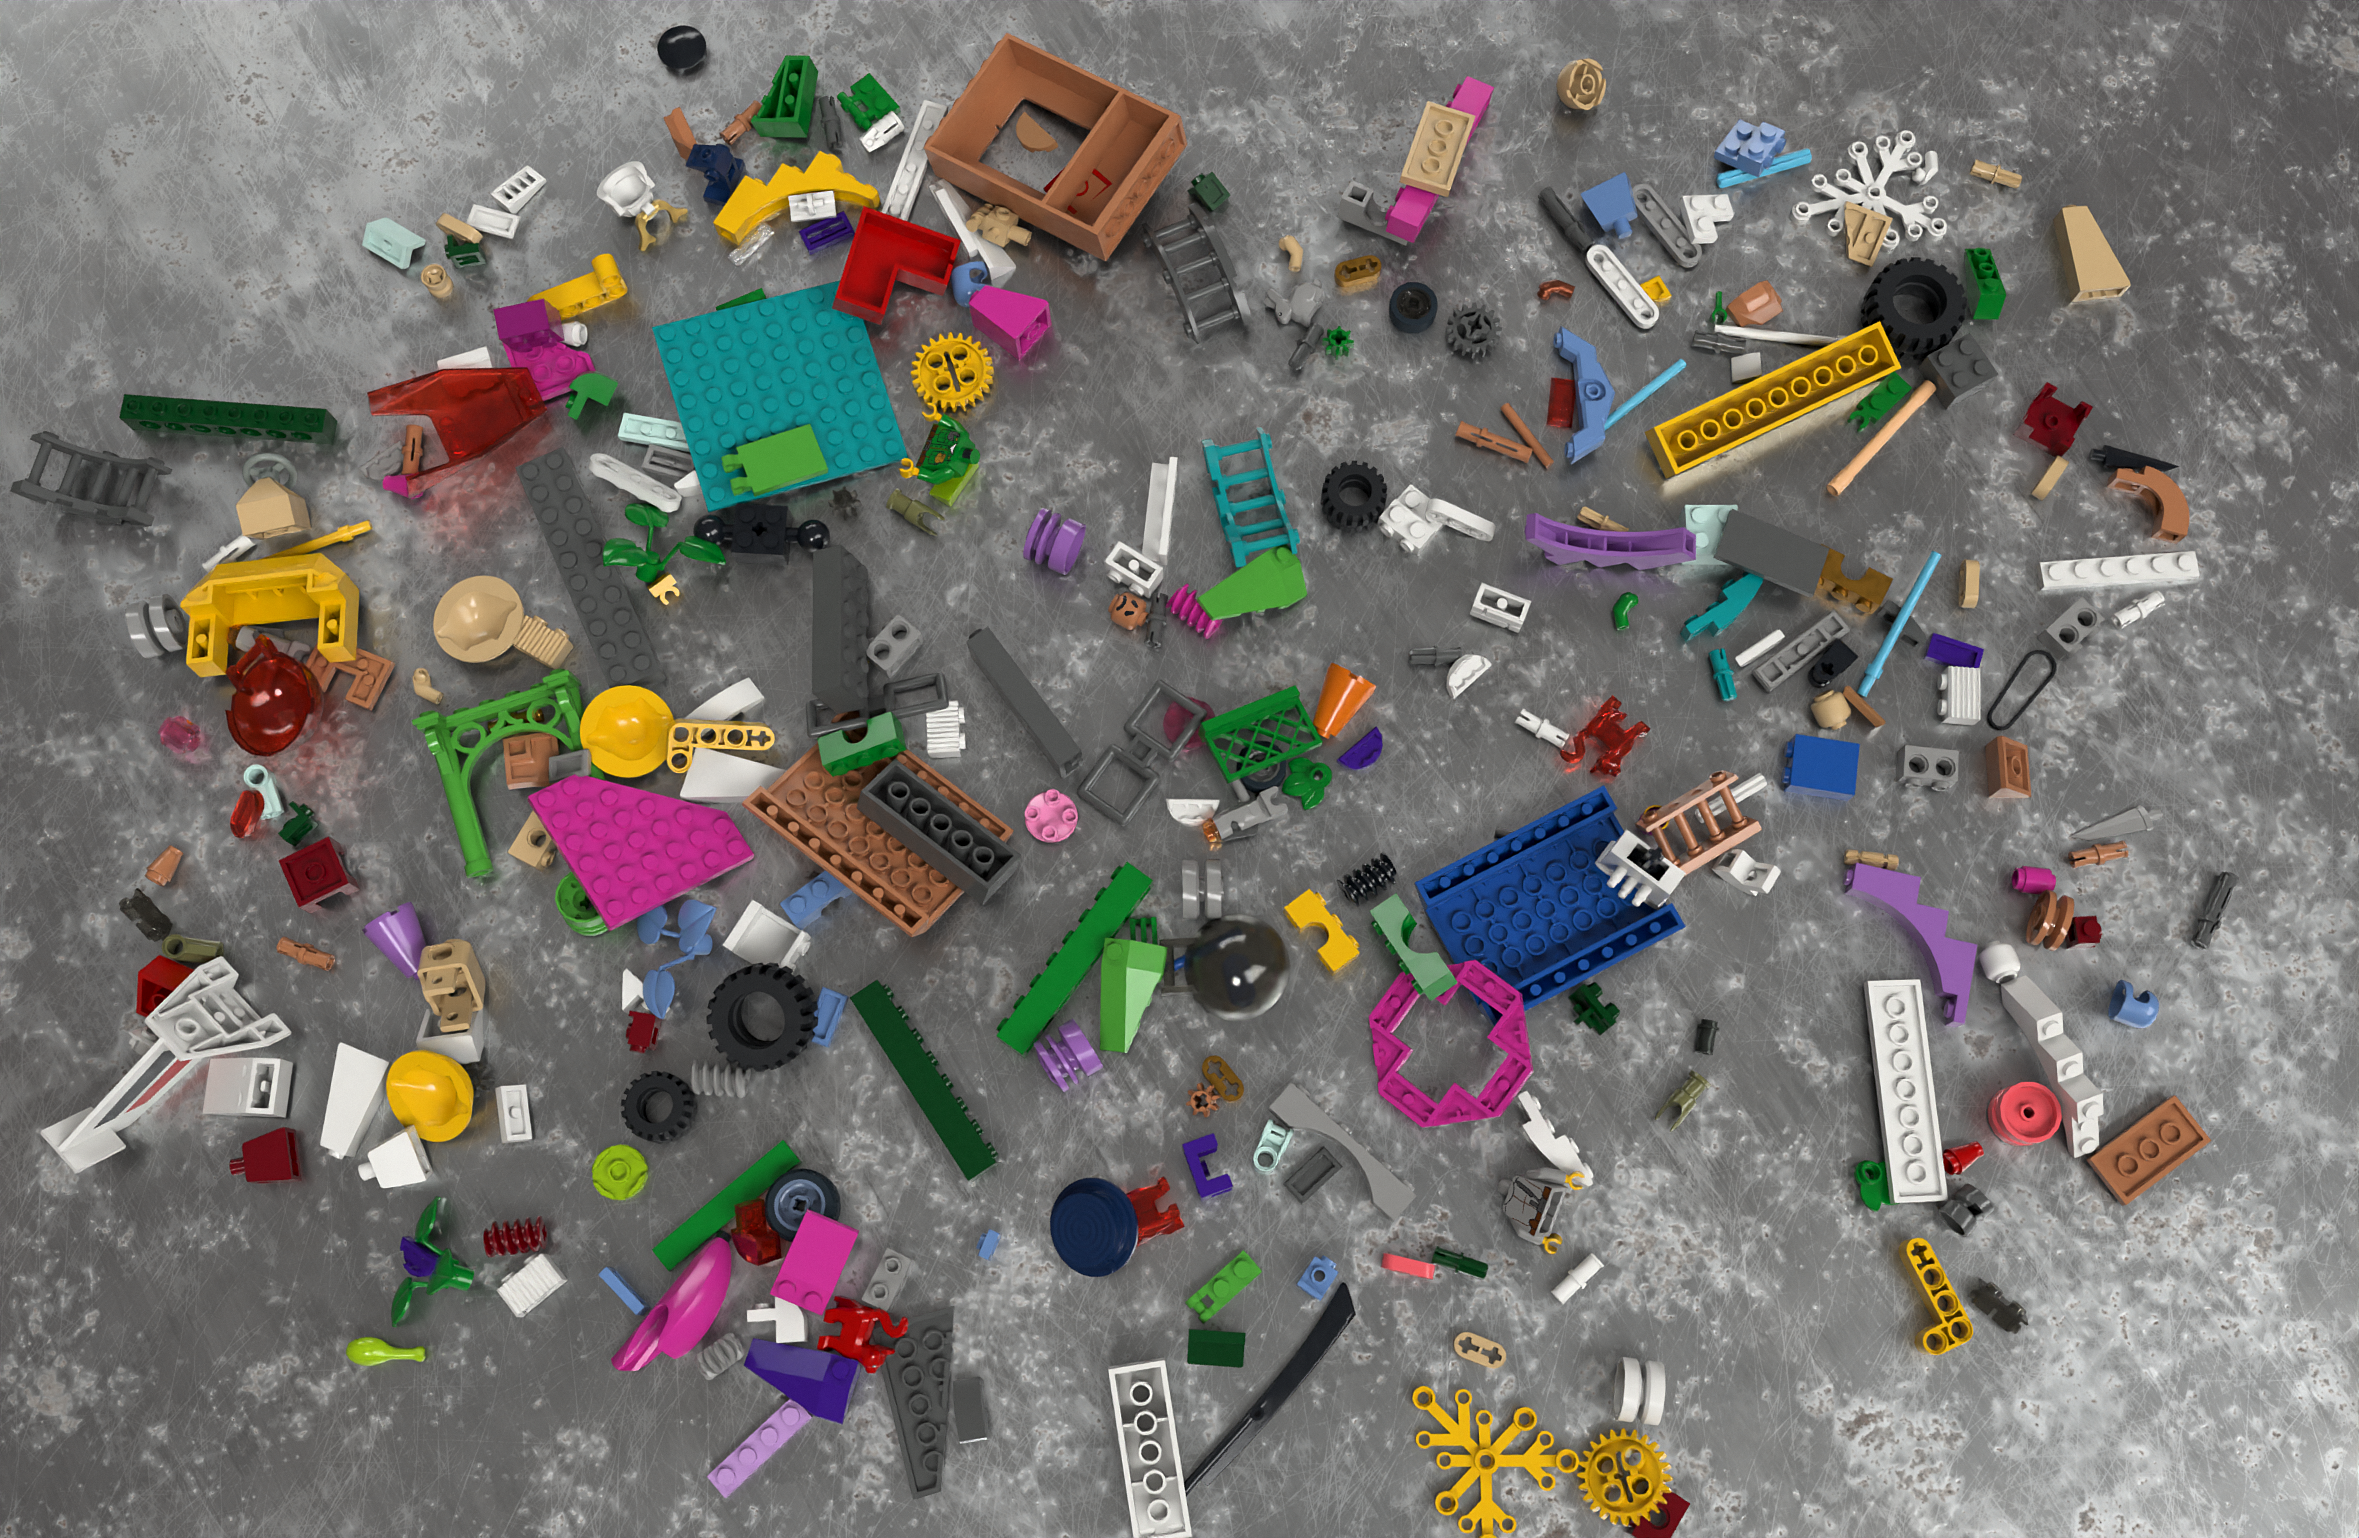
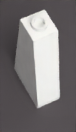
(725, 778)
(353, 1099)

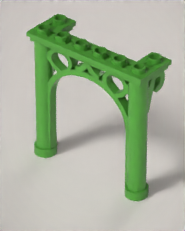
(456, 781)

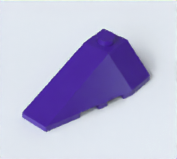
(811, 1378)

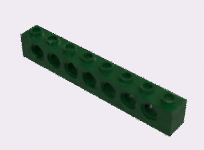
(228, 419)

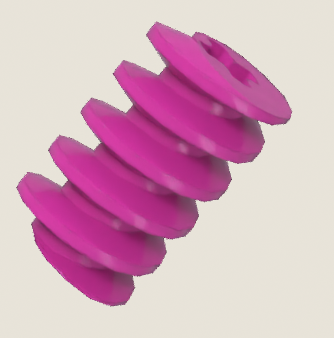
(1191, 610)

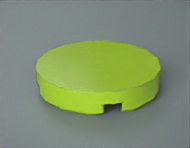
(619, 1172)

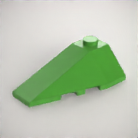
(1262, 584)
(1127, 983)

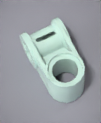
(1272, 1142)

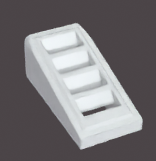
(518, 200)

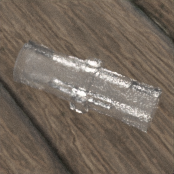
(763, 233)

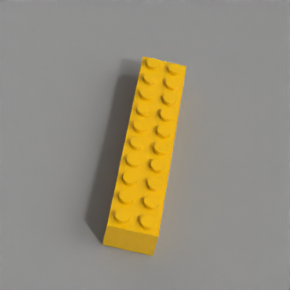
(1772, 400)

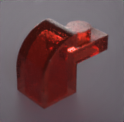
(752, 1237)

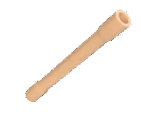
(1847, 474)

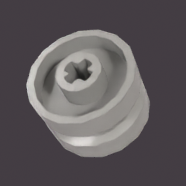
(156, 626)
(1202, 888)

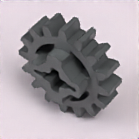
(1482, 338)

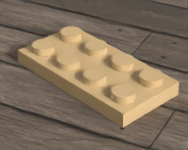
(1437, 149)

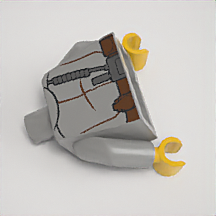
(1535, 1202)

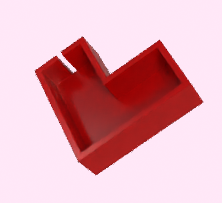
(891, 251)

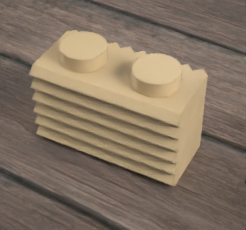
(543, 643)

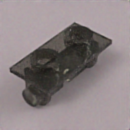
(154, 923)
(2008, 1314)

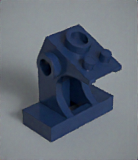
(716, 164)

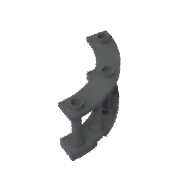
(1216, 256)
(91, 506)

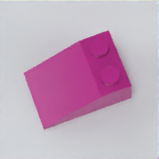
(814, 1262)

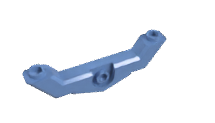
(1593, 394)

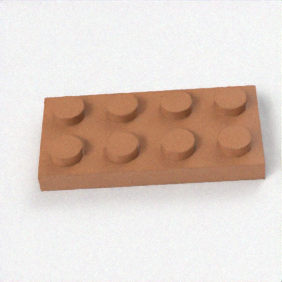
(2148, 1150)

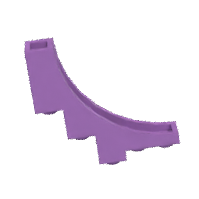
(1606, 548)

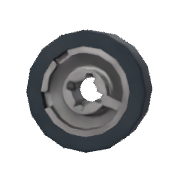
(1264, 778)

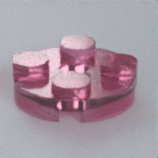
(1176, 717)

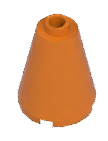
(1340, 699)

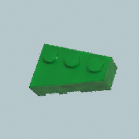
(790, 100)

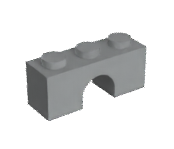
(1361, 210)

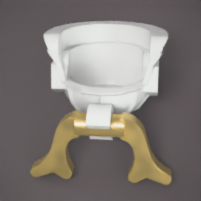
(630, 194)

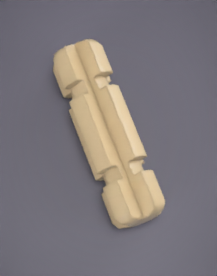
(1874, 859)

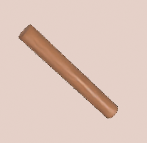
(1527, 435)

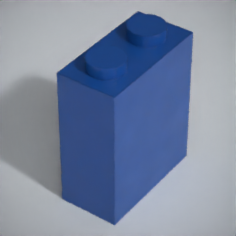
(1820, 767)

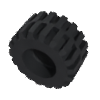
(1358, 477)
(642, 1091)

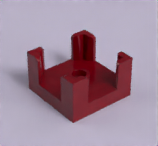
(2050, 422)
(317, 874)

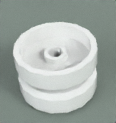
(1639, 1391)

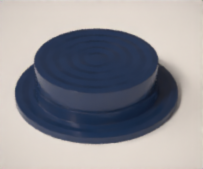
(1094, 1227)

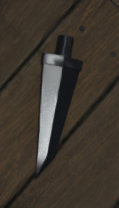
(2118, 458)

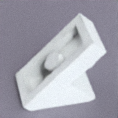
(632, 992)

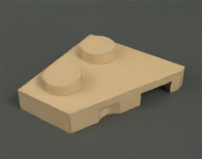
(1864, 233)

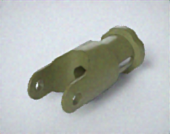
(912, 510)
(1685, 1097)

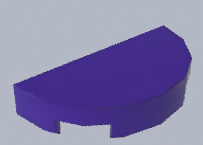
(1364, 752)
(418, 1258)

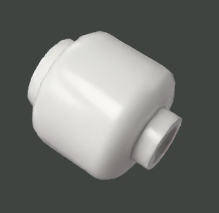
(1999, 962)

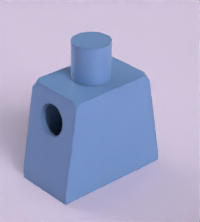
(1613, 204)

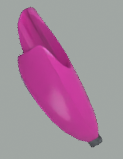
(683, 1311)

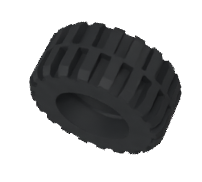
(1930, 284)
(729, 1026)

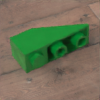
(1983, 284)

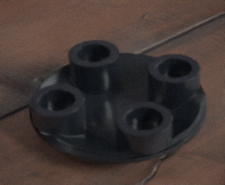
(681, 47)

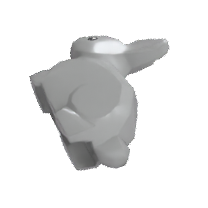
(1299, 306)

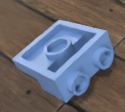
(1751, 147)

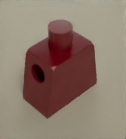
(269, 1158)

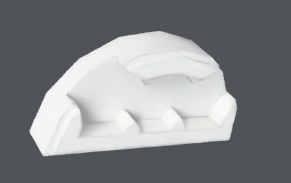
(1760, 648)
(1464, 672)
(1192, 811)

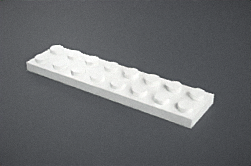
(1905, 1091)

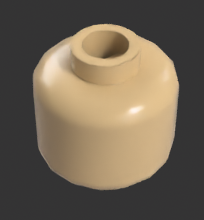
(1830, 709)

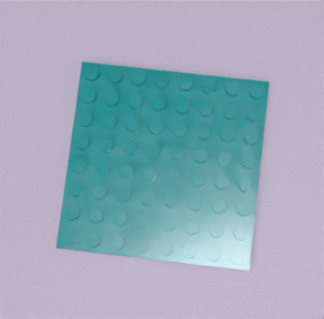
(772, 371)

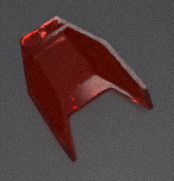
(469, 410)

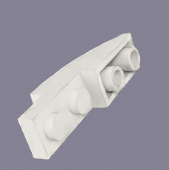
(1556, 1153)

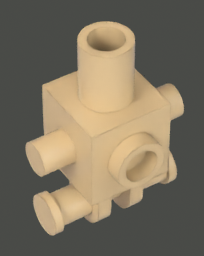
(998, 225)

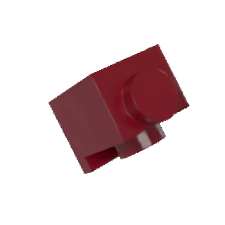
(2087, 933)
(643, 1032)

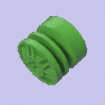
(573, 906)

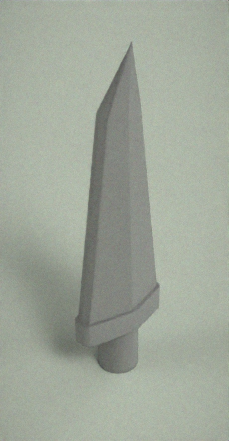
(2128, 822)

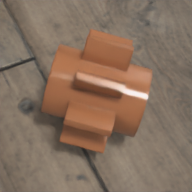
(1196, 1100)

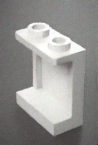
(766, 938)

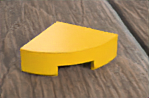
(1656, 289)

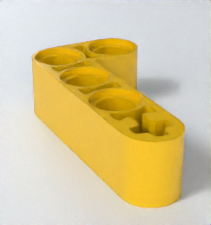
(587, 290)
(719, 740)
(1930, 1294)

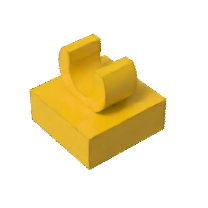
(662, 585)

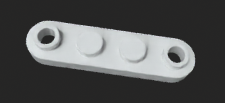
(1622, 286)
(634, 482)

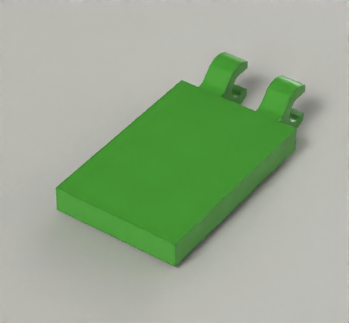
(776, 461)

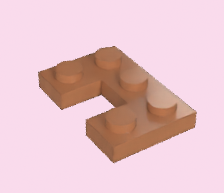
(369, 671)

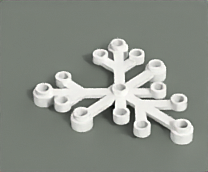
(1891, 163)

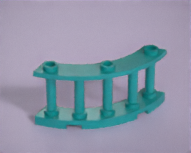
(1227, 510)

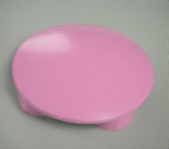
(1051, 816)

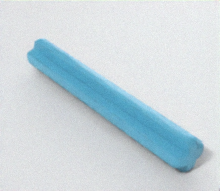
(1779, 164)

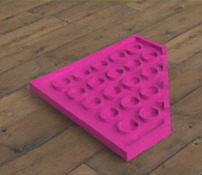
(635, 845)

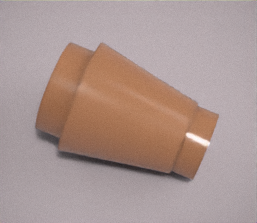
(164, 866)

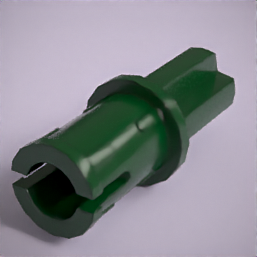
(1459, 1263)

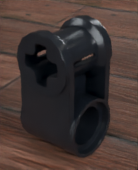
(1833, 663)

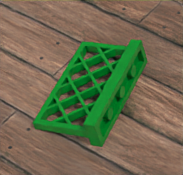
(1253, 713)

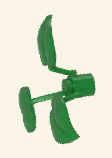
(626, 553)
(445, 1272)

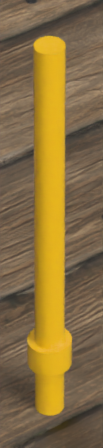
(343, 534)

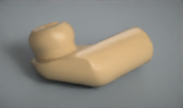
(1295, 250)
(423, 686)

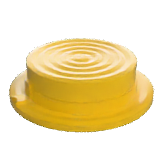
(626, 731)
(430, 1094)

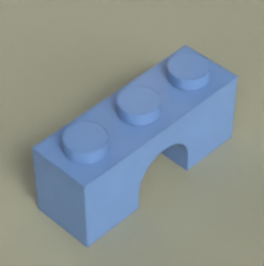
(808, 902)

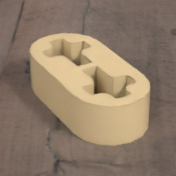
(459, 229)
(2049, 477)
(1968, 583)
(1481, 1343)

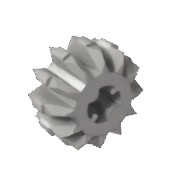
(719, 1356)

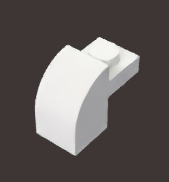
(1744, 873)
(790, 1320)

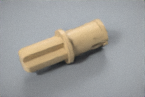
(1995, 174)
(1599, 521)

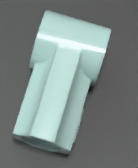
(273, 805)

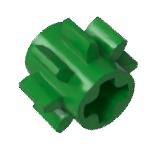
(1335, 349)

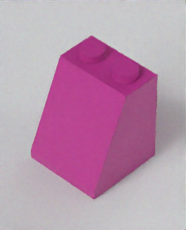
(1010, 318)

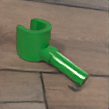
(1718, 309)

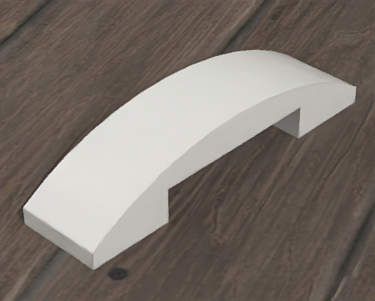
(723, 707)

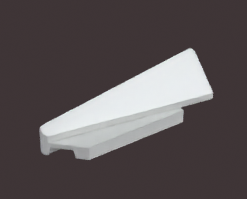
(972, 243)

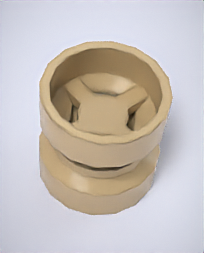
(437, 280)

